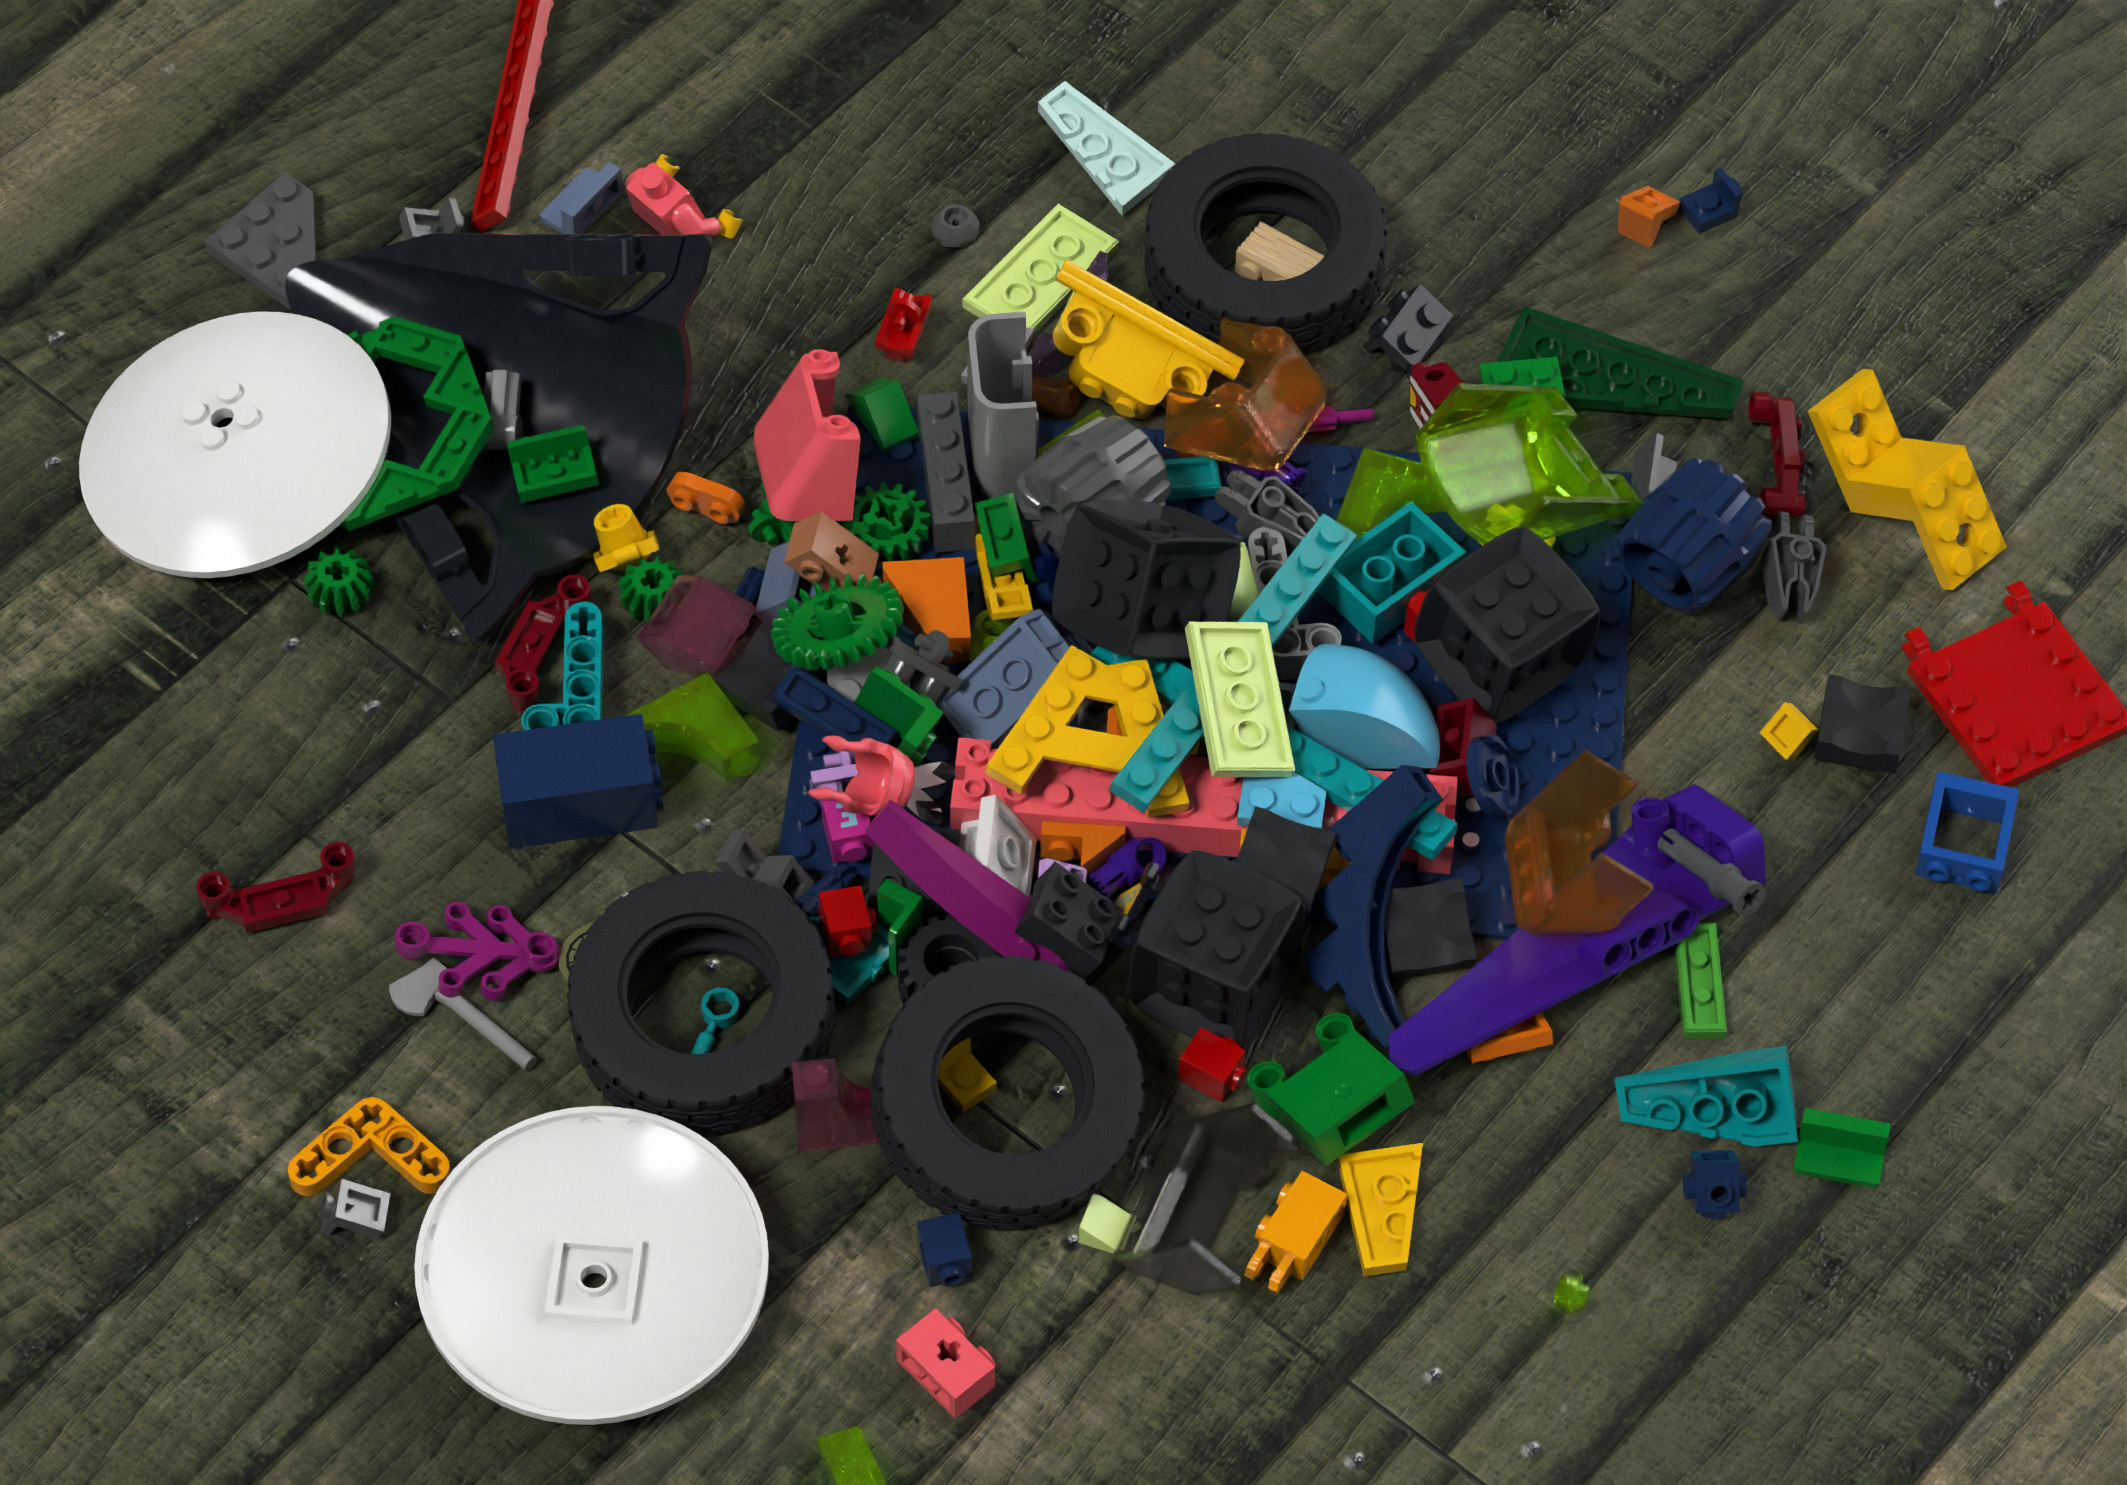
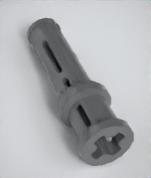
(1722, 879)

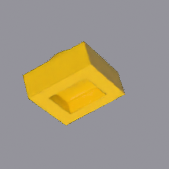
(1789, 731)

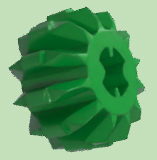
(338, 582)
(646, 586)

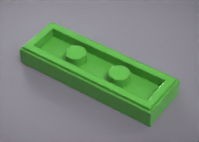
(1700, 985)

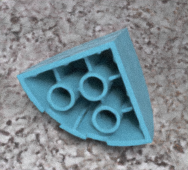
(1364, 709)

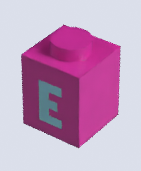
(846, 833)

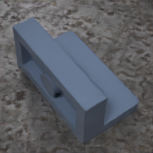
(584, 200)

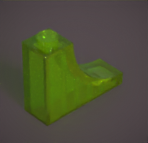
(1383, 487)
(704, 726)

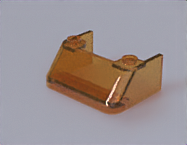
(1254, 424)
(1550, 857)

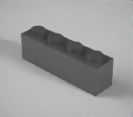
(945, 472)

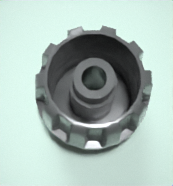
(1092, 463)

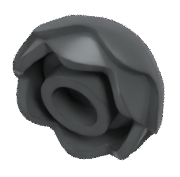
(959, 235)

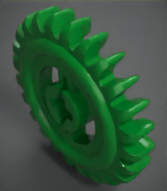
(833, 618)

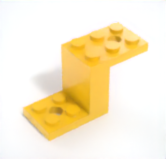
(1907, 479)

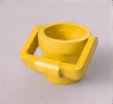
(621, 539)

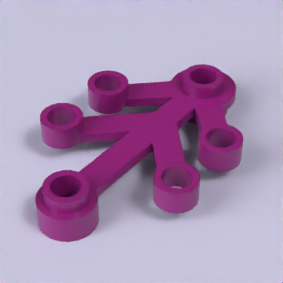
(481, 948)

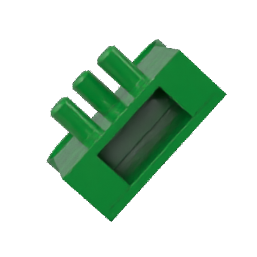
(1337, 1095)

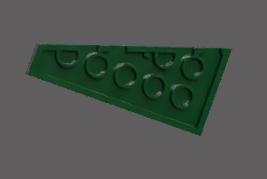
(1619, 374)

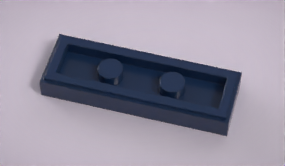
(827, 709)

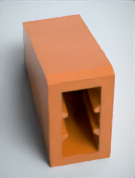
(934, 599)

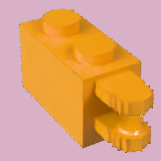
(1297, 1230)

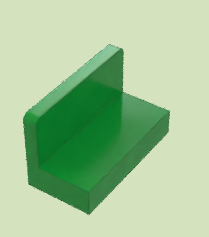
(1004, 536)
(898, 913)
(1841, 1148)

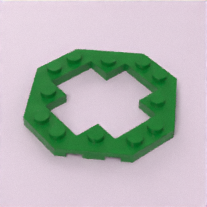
(452, 391)

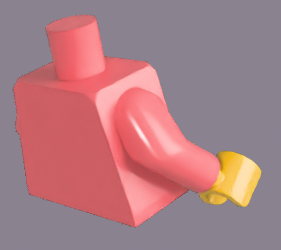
(670, 206)

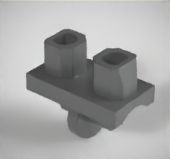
(934, 675)

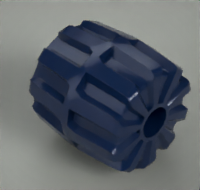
(1693, 535)

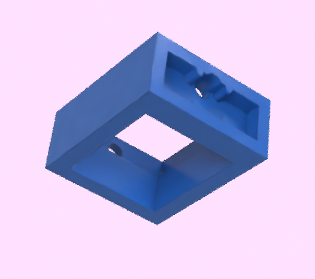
(1971, 799)

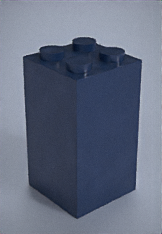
(578, 780)

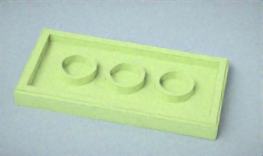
(1028, 272)
(1239, 699)

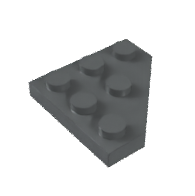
(269, 236)

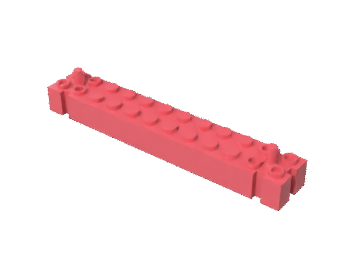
(1083, 796)

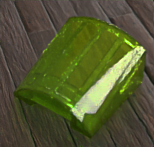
(1511, 462)

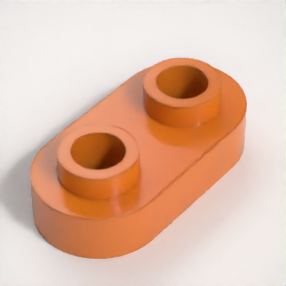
(706, 498)

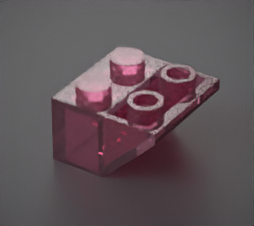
(695, 625)

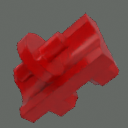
(903, 325)

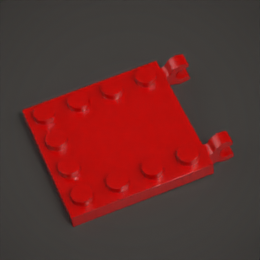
(2017, 693)

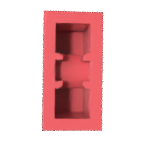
(951, 1383)

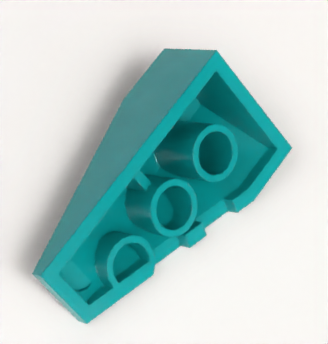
(1724, 1096)

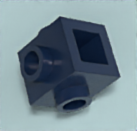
(1714, 1183)

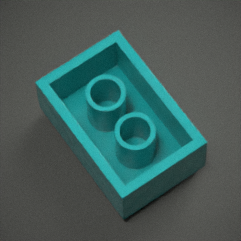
(1387, 569)

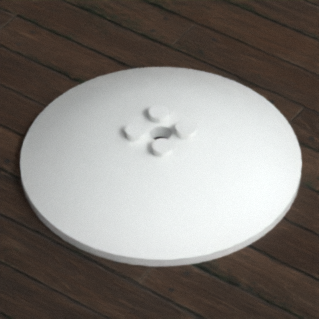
(246, 494)
(580, 1198)

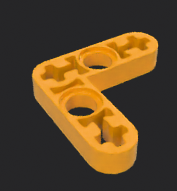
(374, 1137)

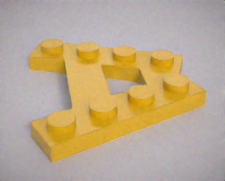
(1045, 732)

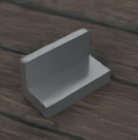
(1650, 468)

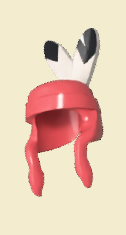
(886, 776)

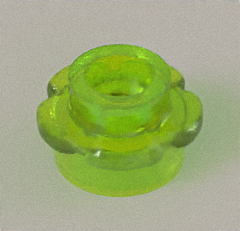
(1571, 1293)

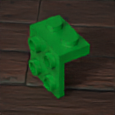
(902, 709)

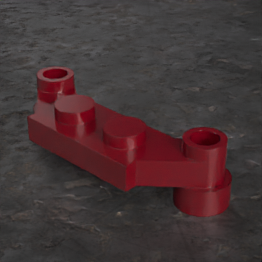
(1787, 457)
(535, 638)
(281, 899)

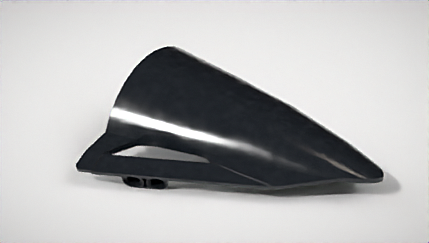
(579, 365)

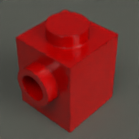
(845, 921)
(1213, 1065)

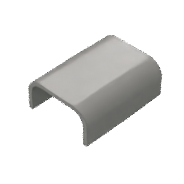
(1000, 422)

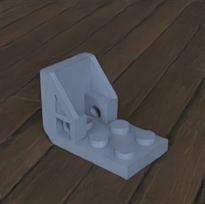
(1007, 677)

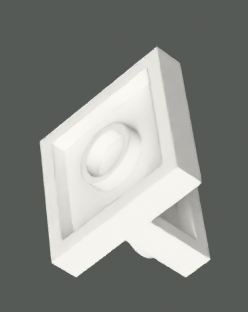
(1001, 843)

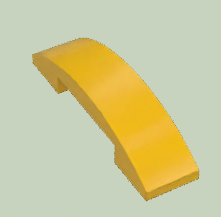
(1004, 594)

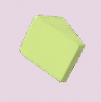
(1102, 1224)

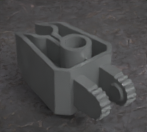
(1267, 505)
(1792, 566)

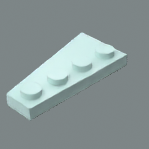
(1108, 151)

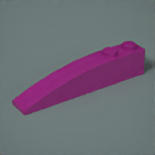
(957, 882)

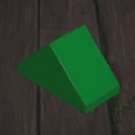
(884, 412)

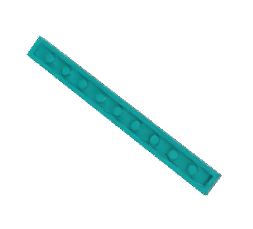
(1277, 605)
(1341, 779)

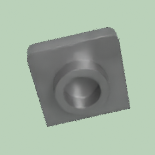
(354, 1208)

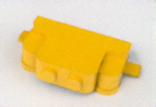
(1130, 349)

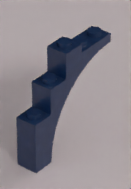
(1357, 898)

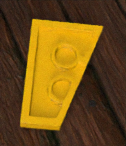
(1381, 1204)

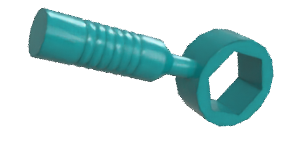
(706, 1039)

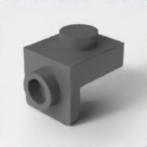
(421, 222)

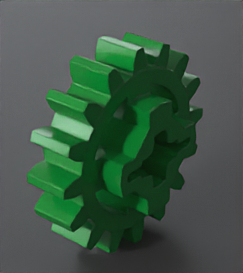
(889, 521)

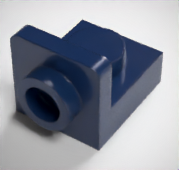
(1713, 203)

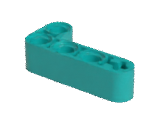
(578, 677)

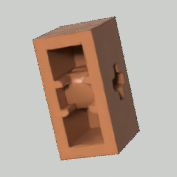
(827, 549)

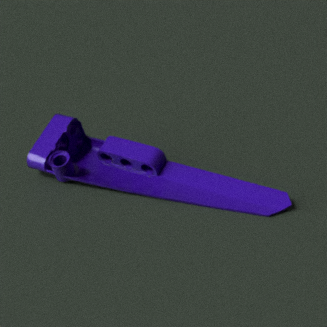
(1541, 971)

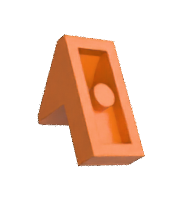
(1643, 213)
(1081, 842)

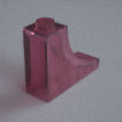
(829, 1108)

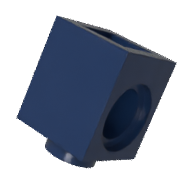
(944, 1250)

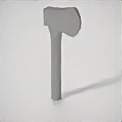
(419, 990)

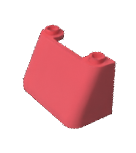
(803, 449)

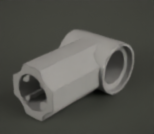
(503, 401)

